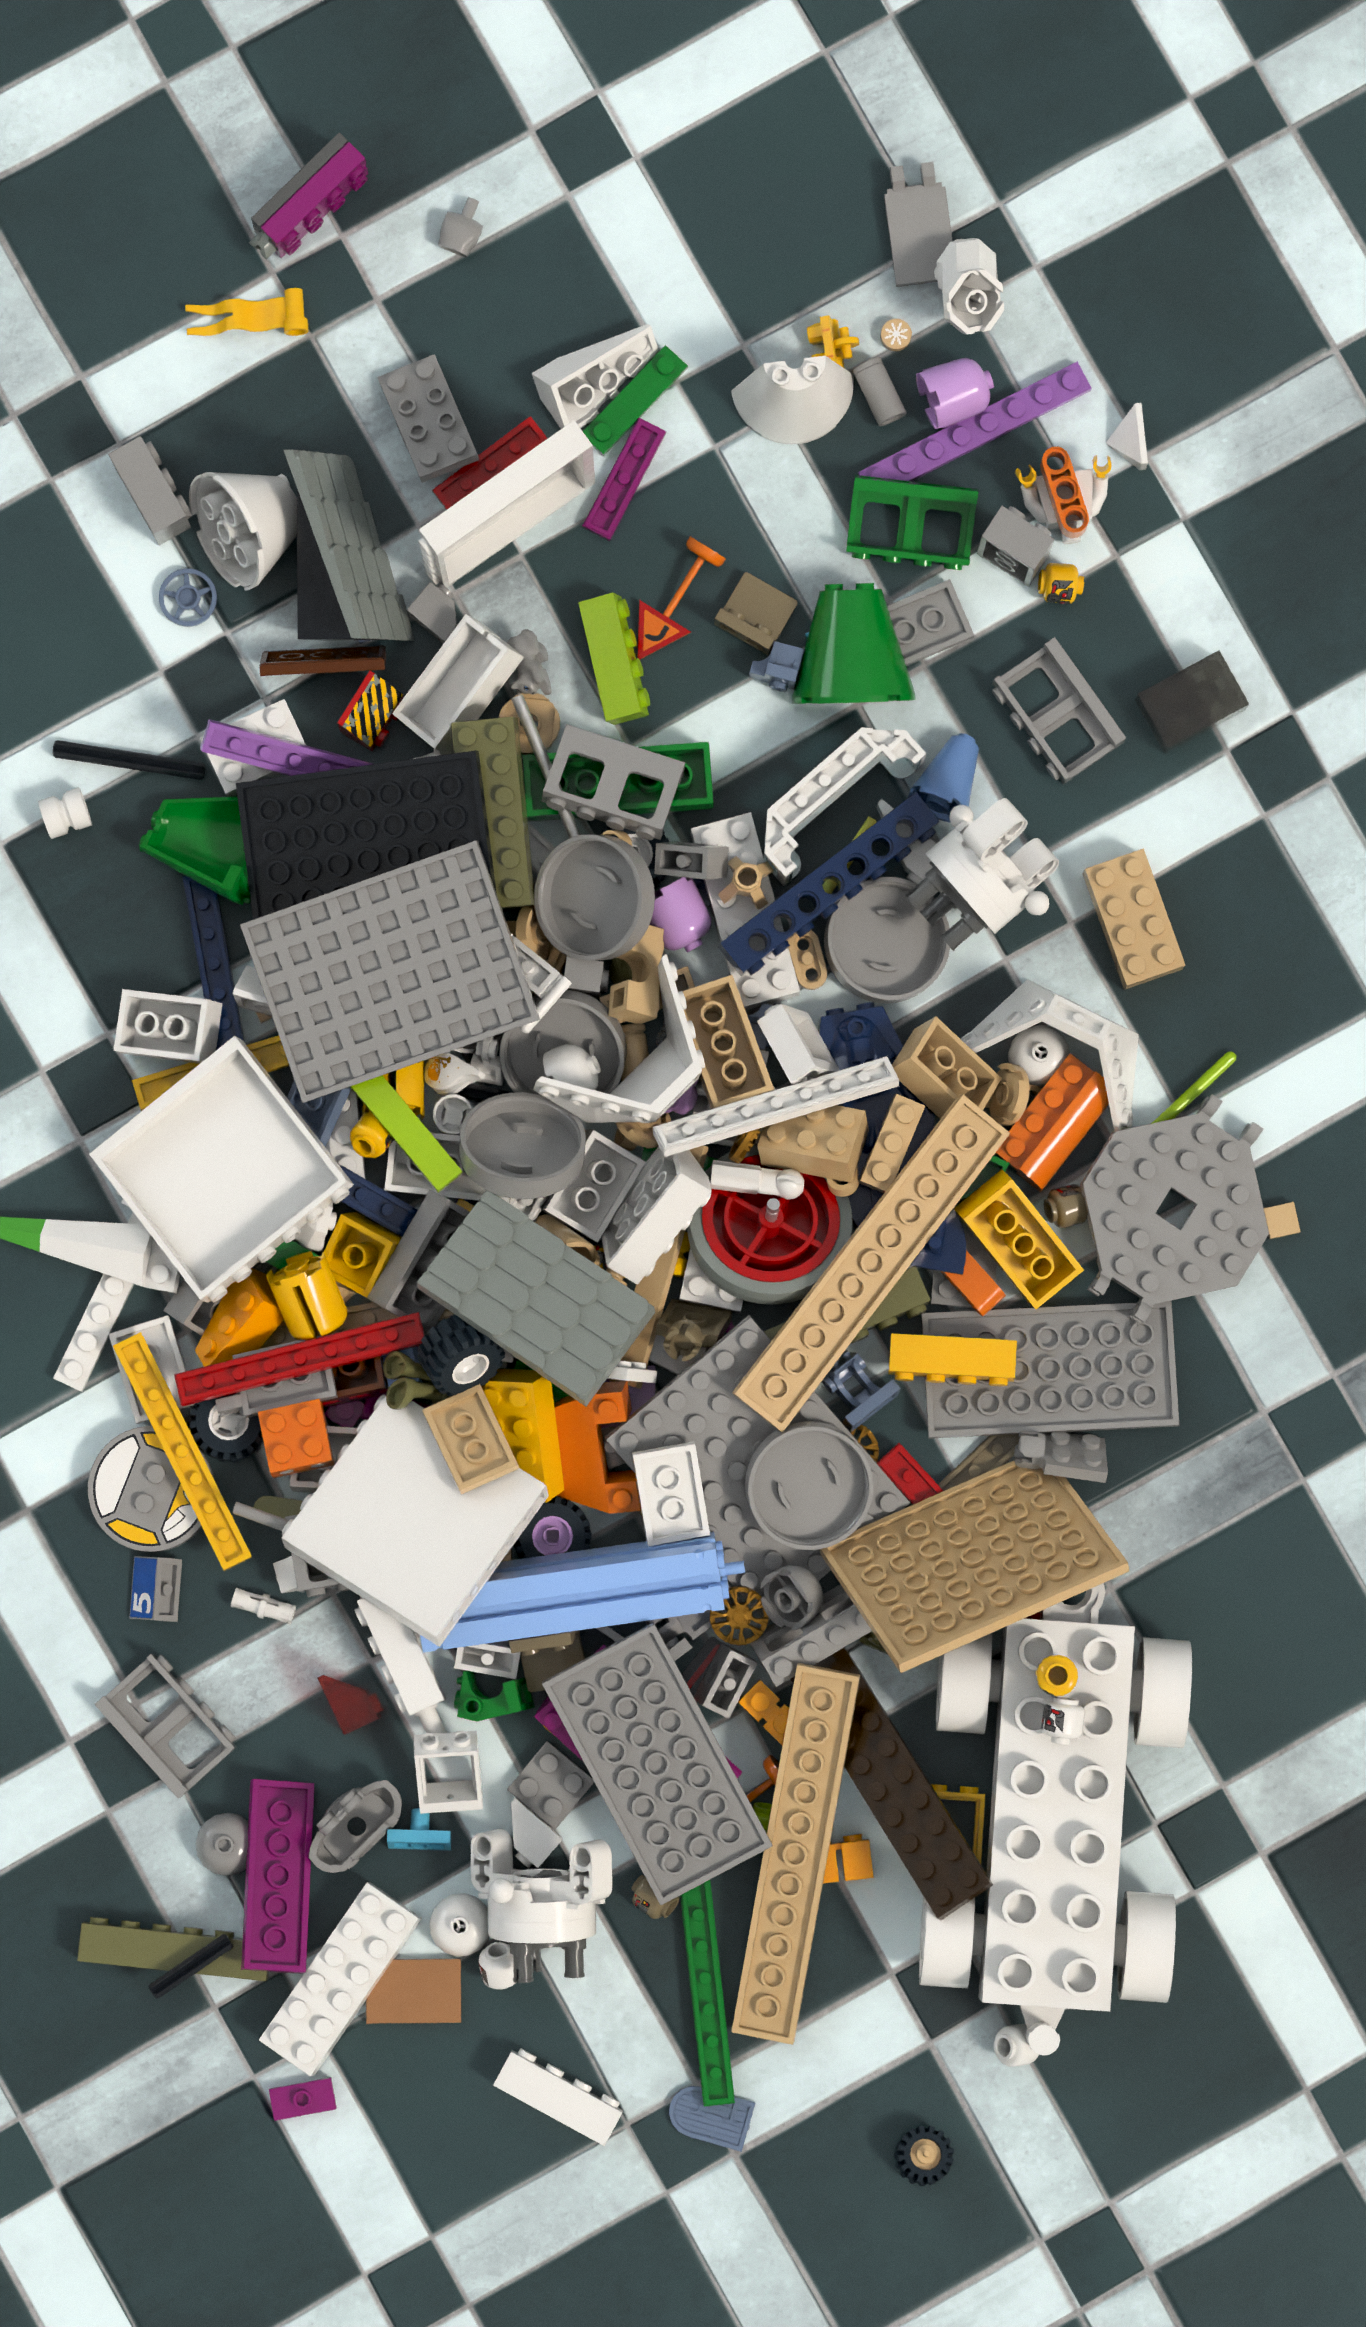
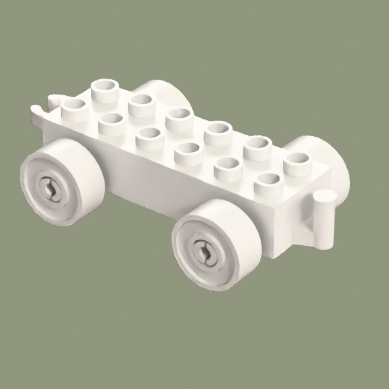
(1059, 1819)

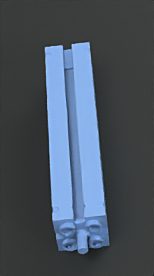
(595, 1590)

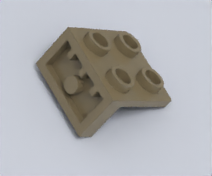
(756, 613)
(547, 1656)

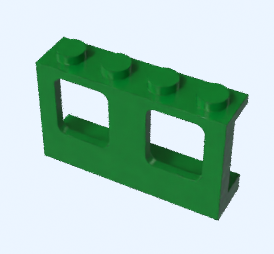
(913, 501)

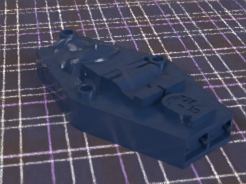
(854, 1040)

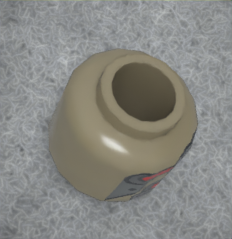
(1065, 1206)

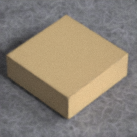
(1282, 1220)

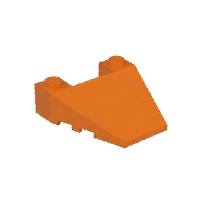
(584, 1455)

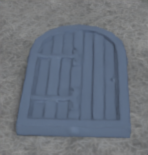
(716, 2124)

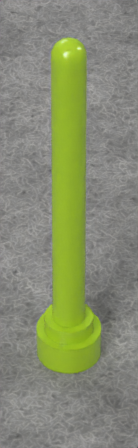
(1197, 1087)

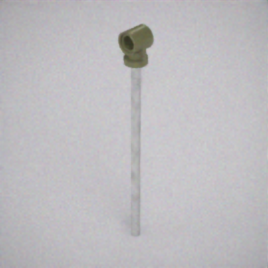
(619, 969)

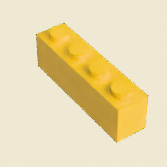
(952, 1358)

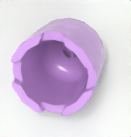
(954, 391)
(681, 915)

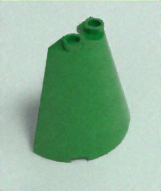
(852, 651)
(201, 842)

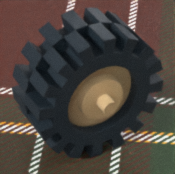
(924, 2155)

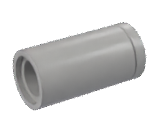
(879, 391)

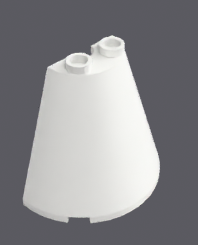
(797, 402)

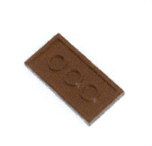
(323, 660)

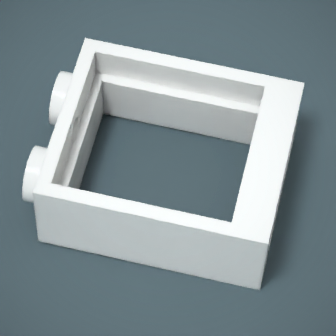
(796, 1043)
(435, 1796)

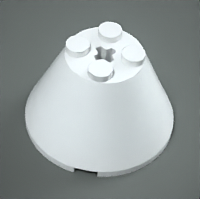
(244, 523)

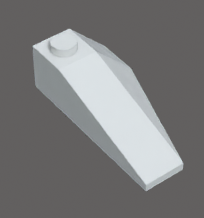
(585, 379)

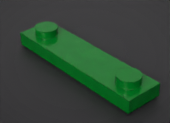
(635, 400)

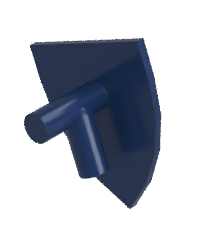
(945, 1248)

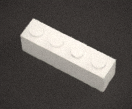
(559, 2097)

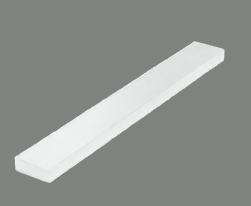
(775, 1106)

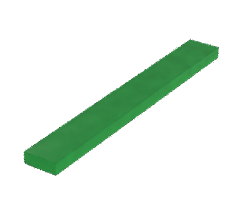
(707, 1996)

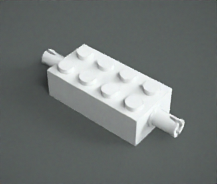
(404, 1665)

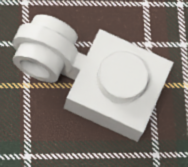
(488, 1062)

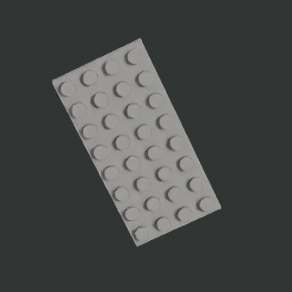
(1071, 1372)
(657, 1763)

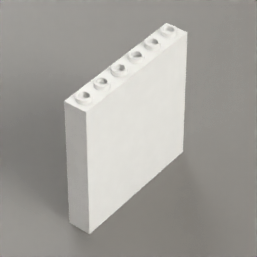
(507, 505)
(219, 1150)
(402, 1531)

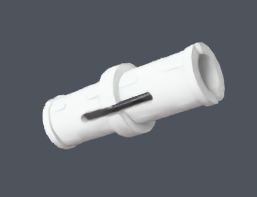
(263, 1605)

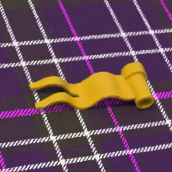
(255, 315)

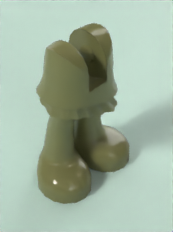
(402, 1391)

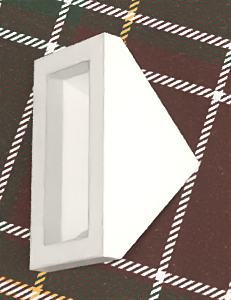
(1130, 438)

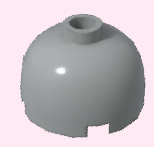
(792, 1596)
(223, 1844)

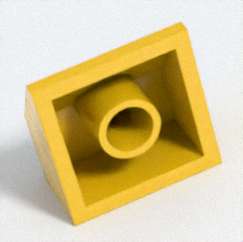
(359, 1251)

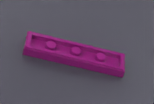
(624, 479)

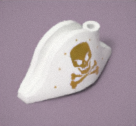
(449, 1074)

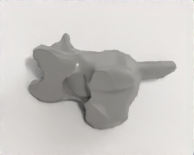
(530, 671)

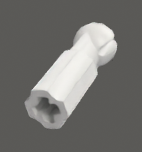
(754, 1179)

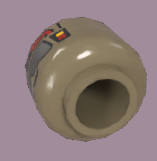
(647, 1902)

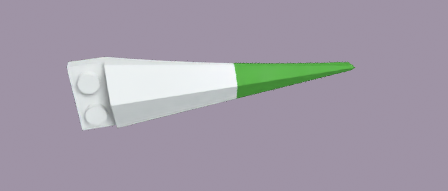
(109, 1248)

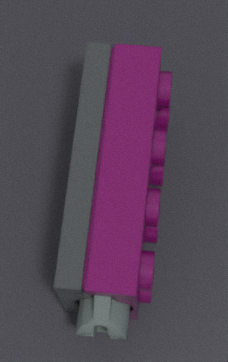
(308, 198)

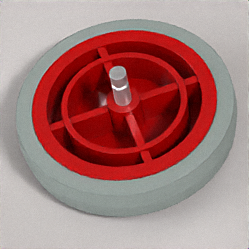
(769, 1245)

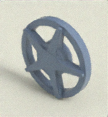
(188, 597)

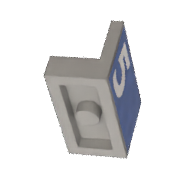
(155, 1588)

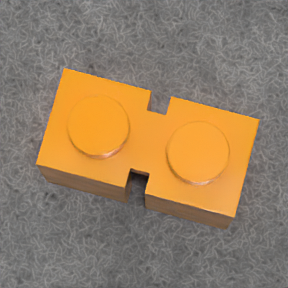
(761, 1703)
(855, 1859)

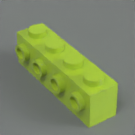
(614, 658)

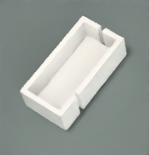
(457, 683)

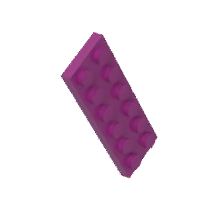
(277, 1876)

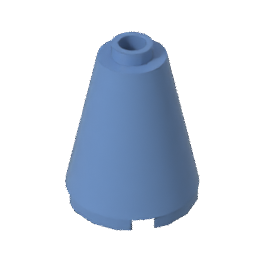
(949, 777)

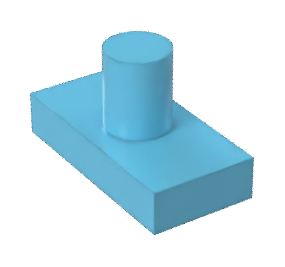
(419, 1835)

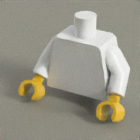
(1092, 488)

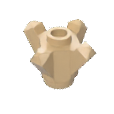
(746, 882)

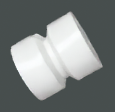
(63, 813)
(450, 1113)

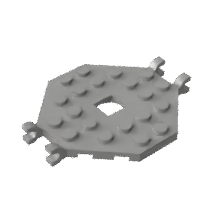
(1146, 1250)

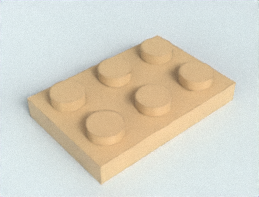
(470, 1439)

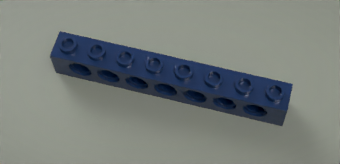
(911, 812)

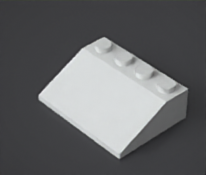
(654, 1213)

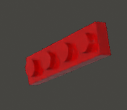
(490, 463)

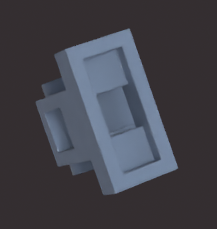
(865, 1403)

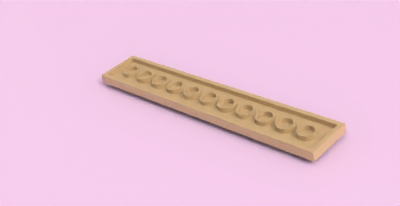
(871, 1263)
(797, 1861)

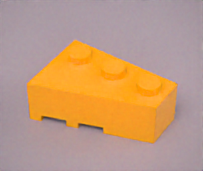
(240, 1321)

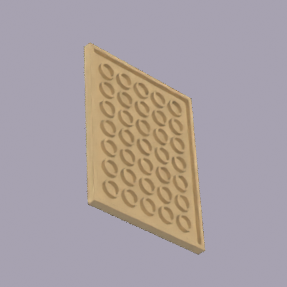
(972, 1561)

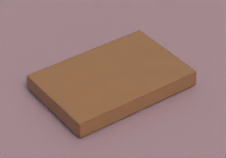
(417, 1992)

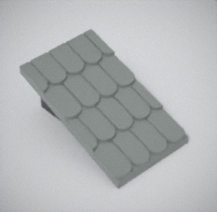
(341, 568)
(536, 1297)

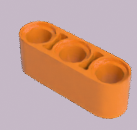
(1064, 477)
(976, 1286)

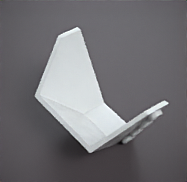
(1036, 1004)
(653, 1083)

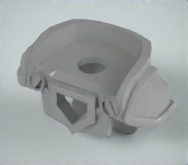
(334, 1846)

